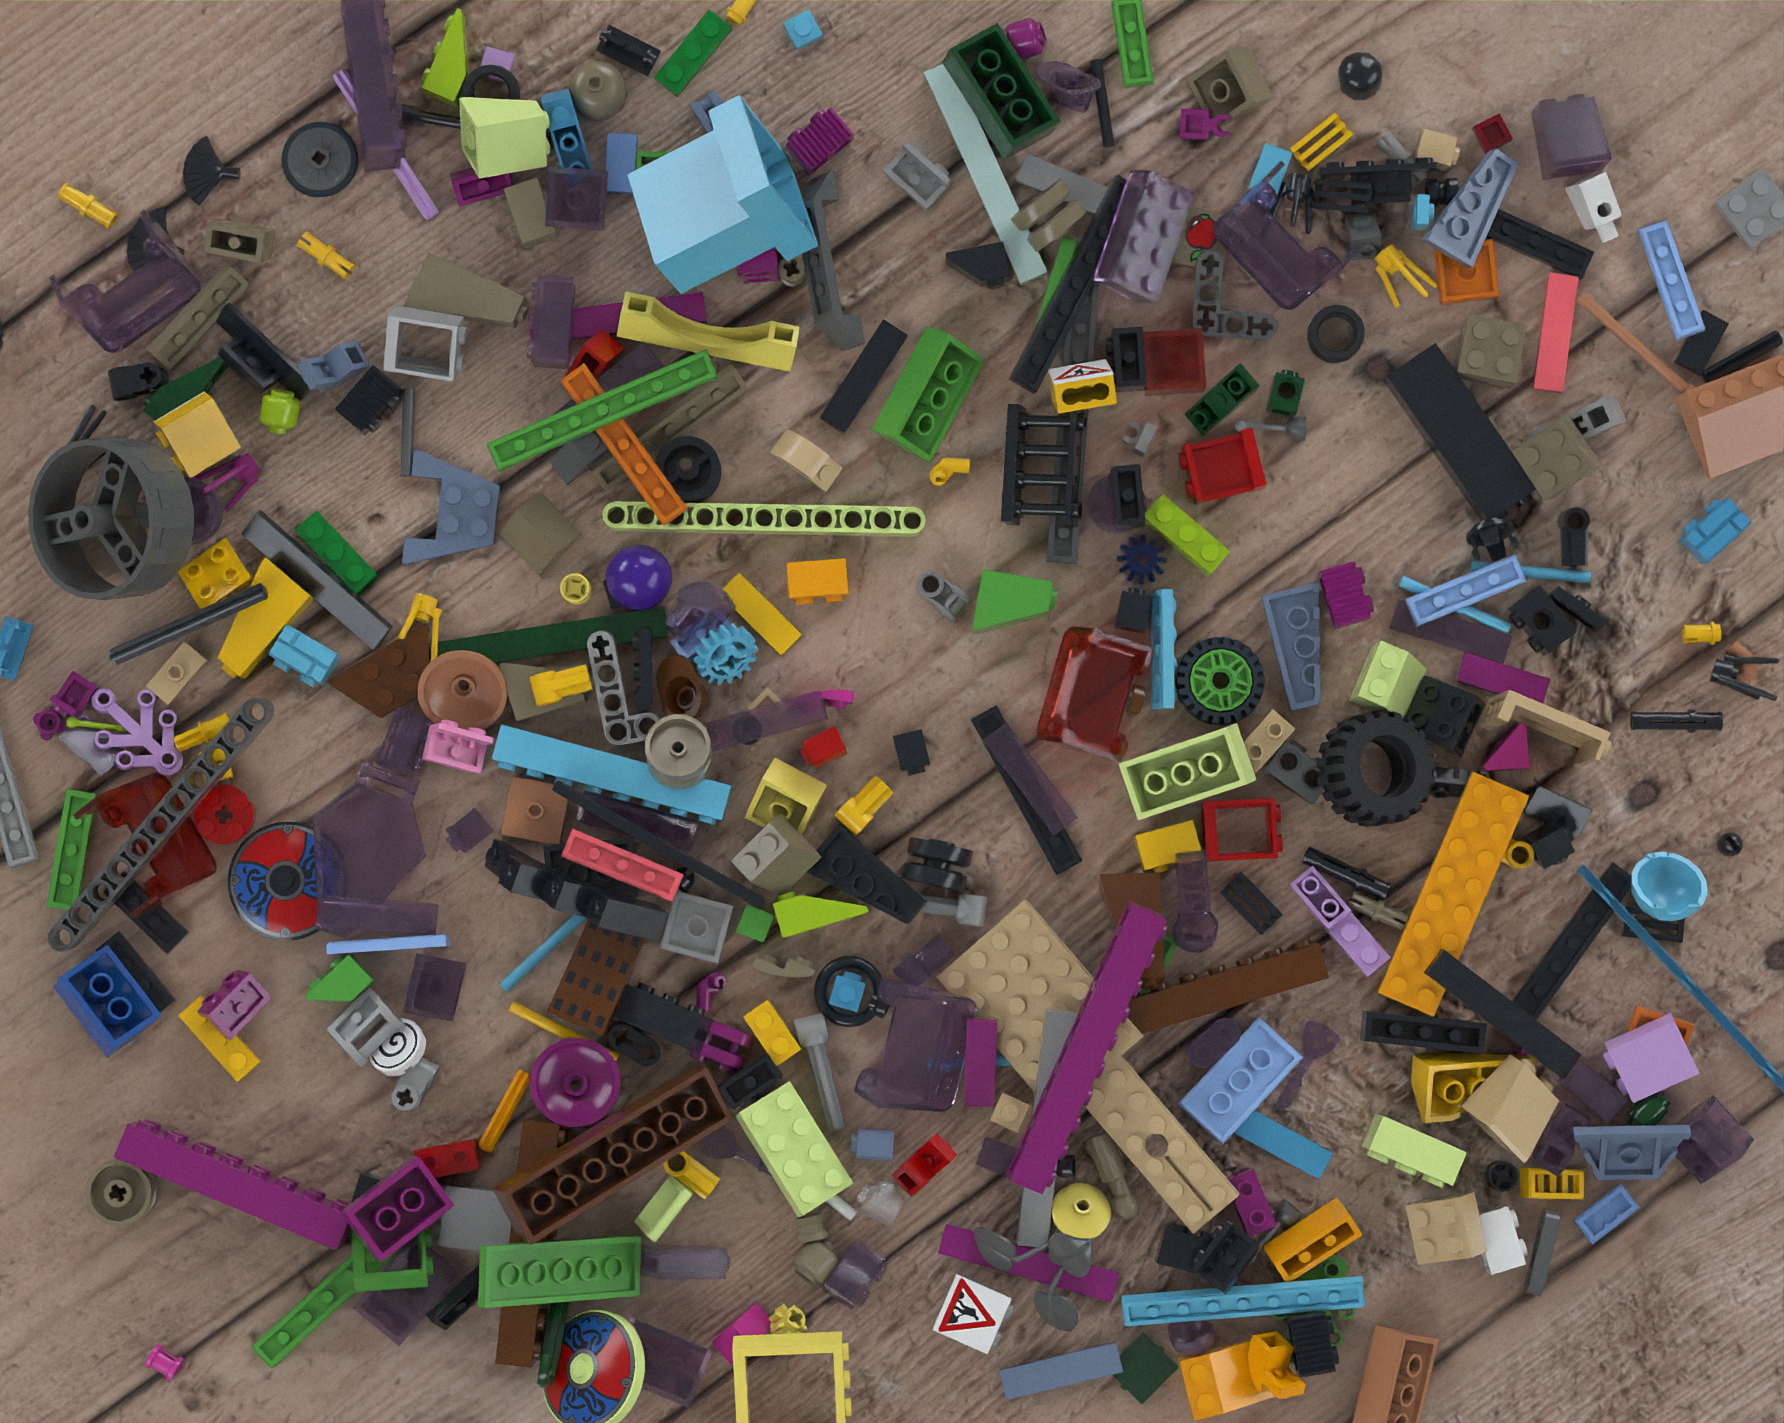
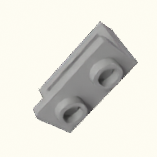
(917, 175)

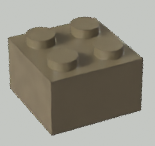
(1490, 351)
(1556, 458)

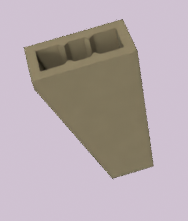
(460, 292)

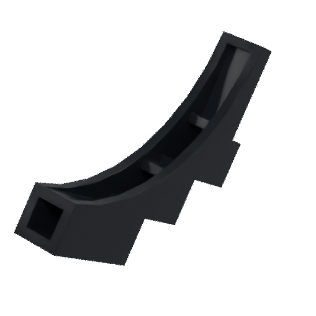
(572, 895)

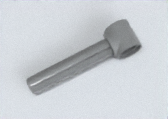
(967, 910)
(813, 1034)

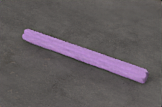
(404, 173)

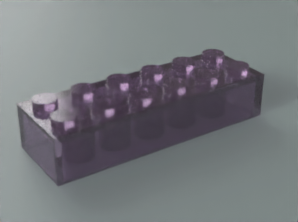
(373, 84)

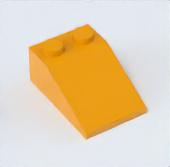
(1219, 1380)

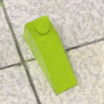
(807, 913)

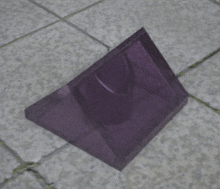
(434, 987)

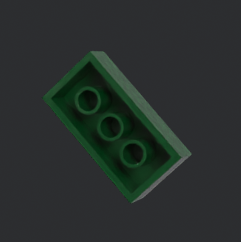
(1000, 91)

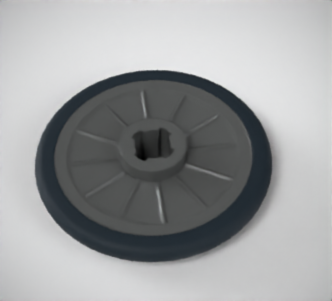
(306, 145)

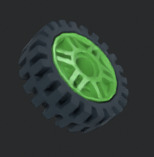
(1233, 661)

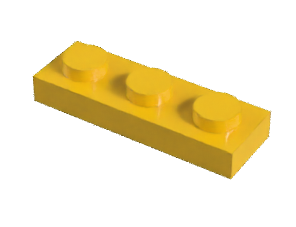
(232, 1054)

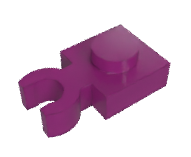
(1199, 124)

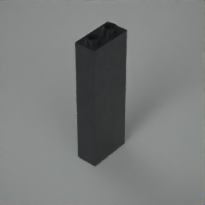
(1460, 434)

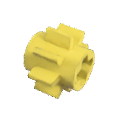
(787, 1320)

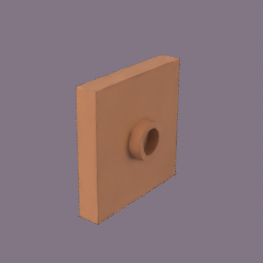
(534, 812)

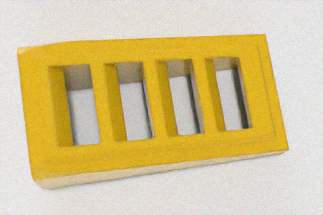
(1532, 1184)

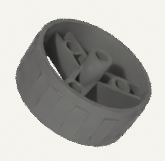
(113, 517)

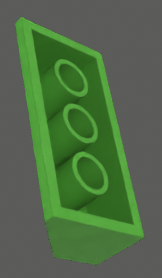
(928, 394)

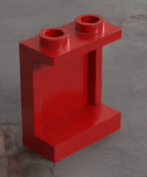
(1222, 467)

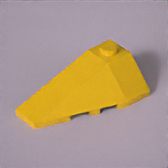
(1448, 1079)

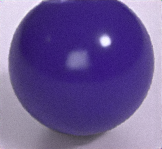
(638, 577)

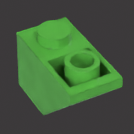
(343, 983)

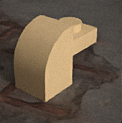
(806, 459)

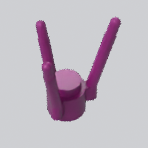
(242, 467)

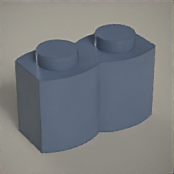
(873, 1144)

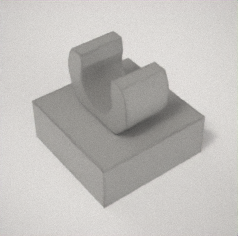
(1142, 439)

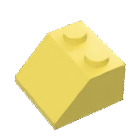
(787, 793)

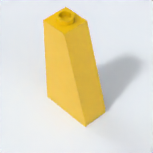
(260, 625)

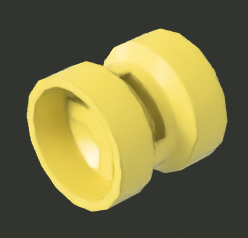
(571, 589)

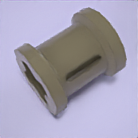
(795, 279)

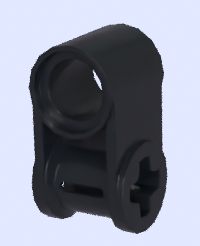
(132, 382)

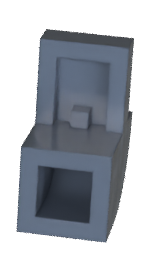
(333, 368)

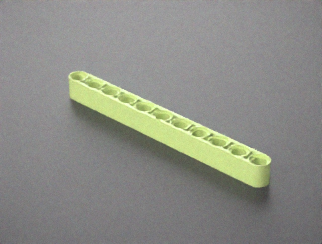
(778, 525)

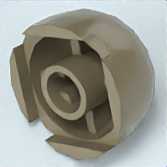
(597, 90)

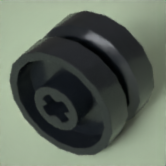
(937, 863)

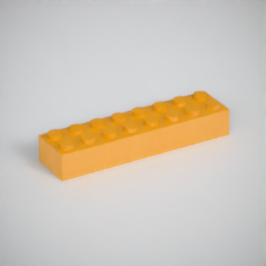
(1453, 889)

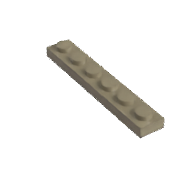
(675, 422)

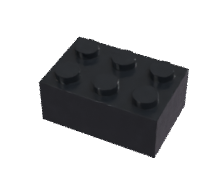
(553, 858)

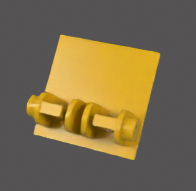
(215, 574)

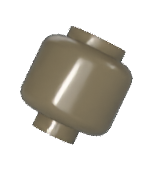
(816, 1261)

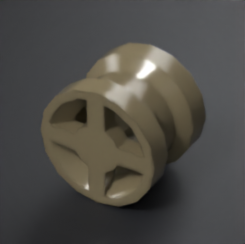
(811, 1227)

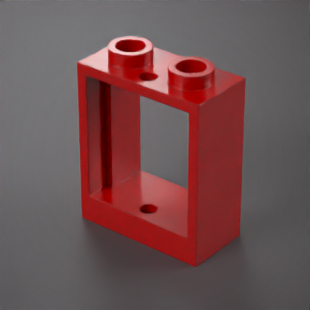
(1209, 829)

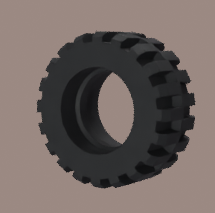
(1409, 763)

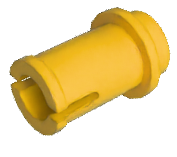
(739, 11)
(1701, 633)

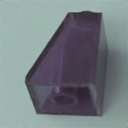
(1570, 137)

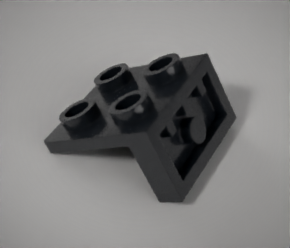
(1445, 714)

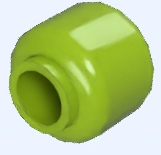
(279, 411)

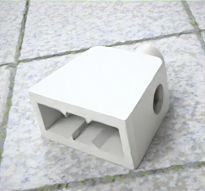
(1590, 195)

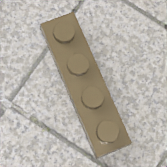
(197, 316)

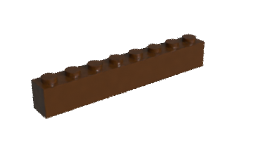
(1228, 987)

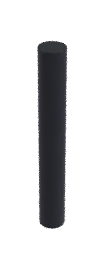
(1102, 105)

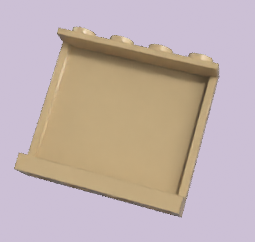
(1509, 705)

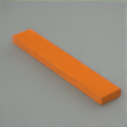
(629, 452)

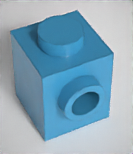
(847, 991)

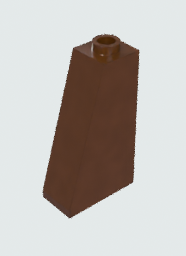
(1142, 890)

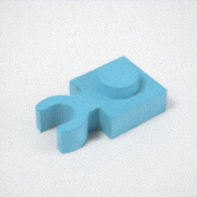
(1421, 212)

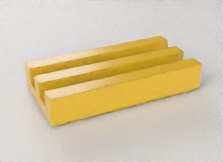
(1340, 127)

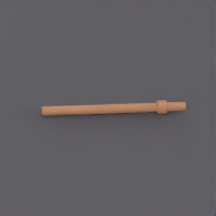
(1633, 343)

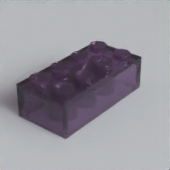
(1143, 236)

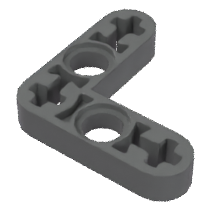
(1220, 316)

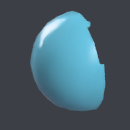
(1668, 886)

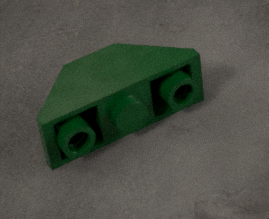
(1222, 400)

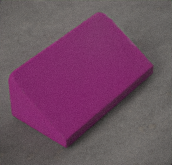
(471, 189)

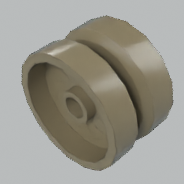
(1051, 219)
(673, 735)
(105, 1198)

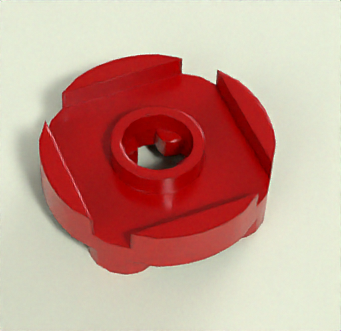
(234, 829)

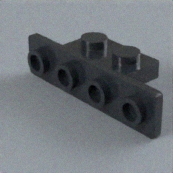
(1390, 181)
(256, 356)

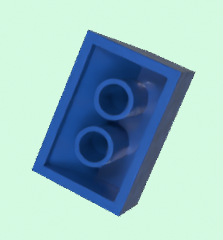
(107, 1000)

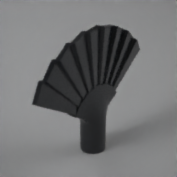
(204, 170)
(139, 234)

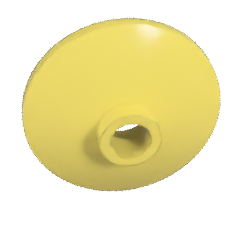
(1075, 1221)

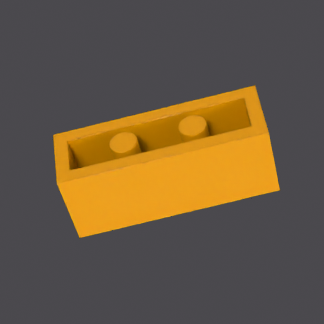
(1312, 1240)

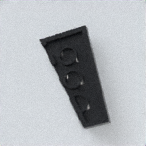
(863, 875)

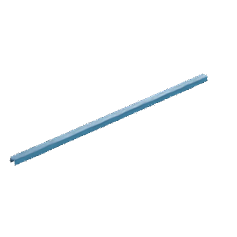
(1682, 976)

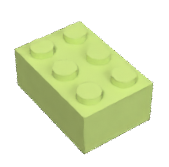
(1413, 1151)

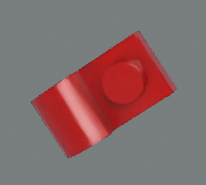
(924, 1164)

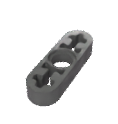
(1542, 1251)

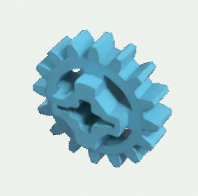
(725, 654)

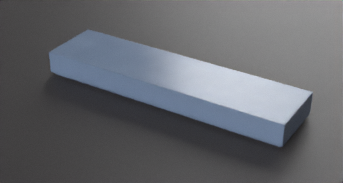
(1061, 1370)

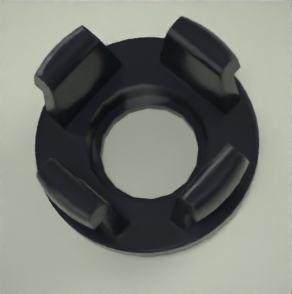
(1491, 534)

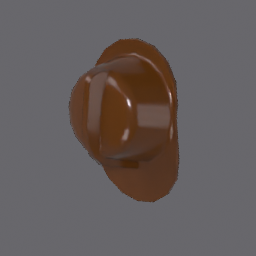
(680, 687)

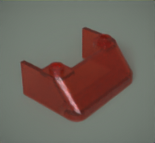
(184, 857)

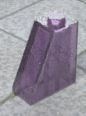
(683, 1262)

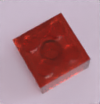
(1174, 362)

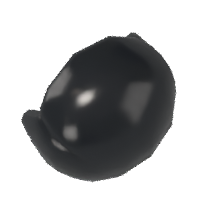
(1360, 75)

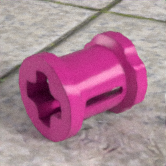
(164, 1362)

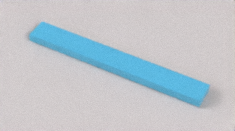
(1243, 1301)

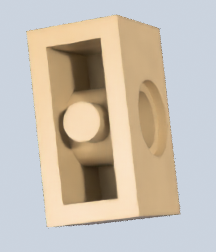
(1266, 739)

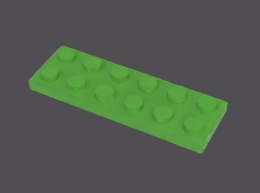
(559, 1271)

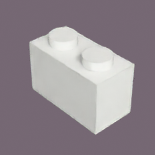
(1501, 1240)

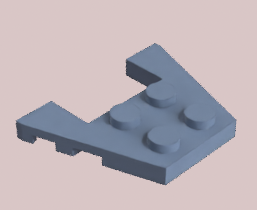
(465, 511)

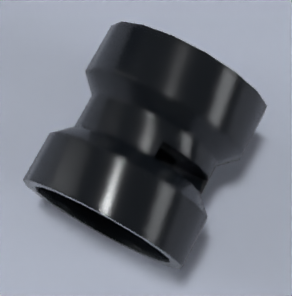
(1441, 191)
(1506, 1178)

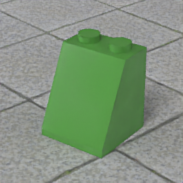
(1011, 600)

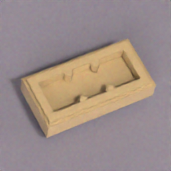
(176, 673)

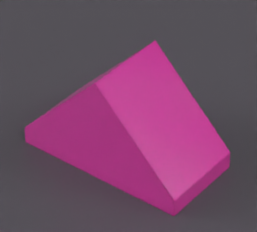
(1510, 753)
(751, 1322)

